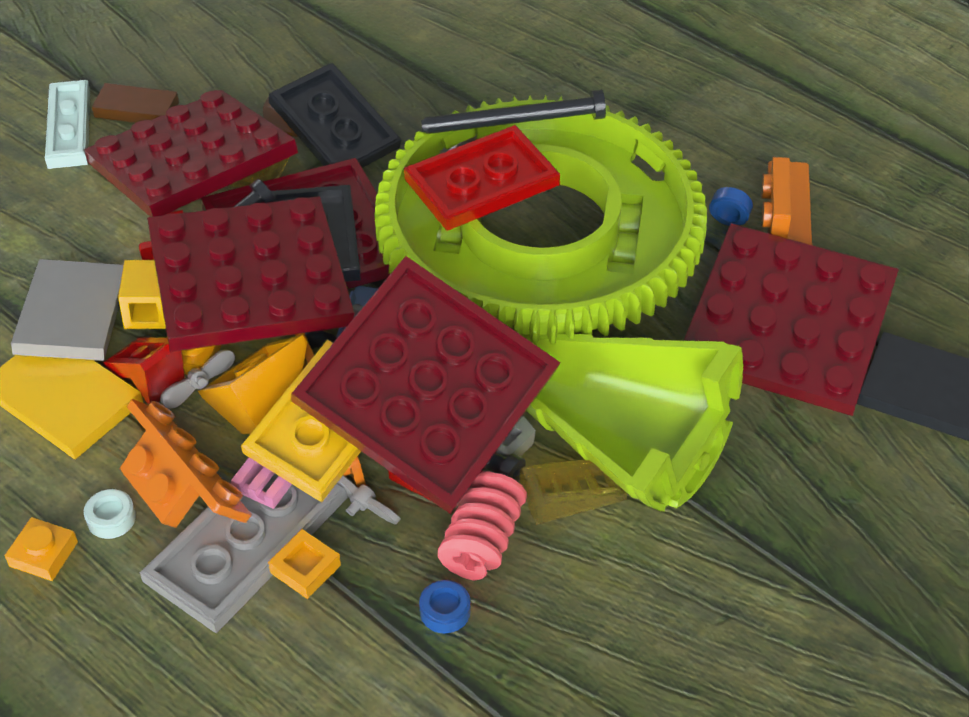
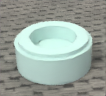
(109, 513)

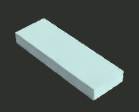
(67, 124)

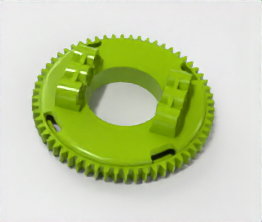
(621, 269)

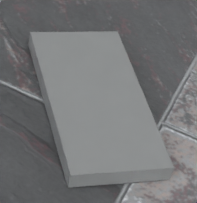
(224, 562)

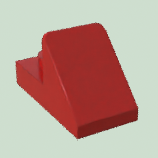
(148, 366)

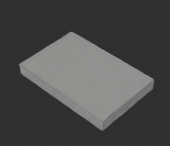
(69, 310)

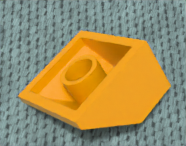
(256, 383)

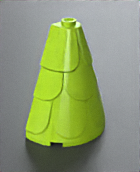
(643, 409)

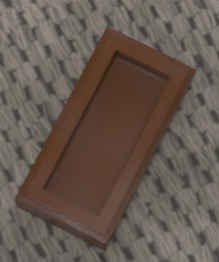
(132, 103)

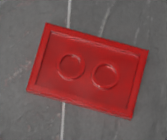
(481, 177)

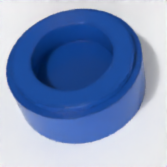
(731, 206)
(445, 606)

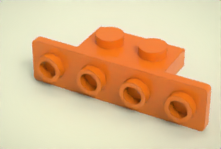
(788, 197)
(173, 472)

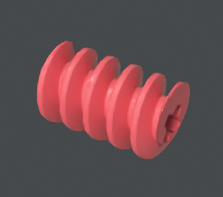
(482, 526)

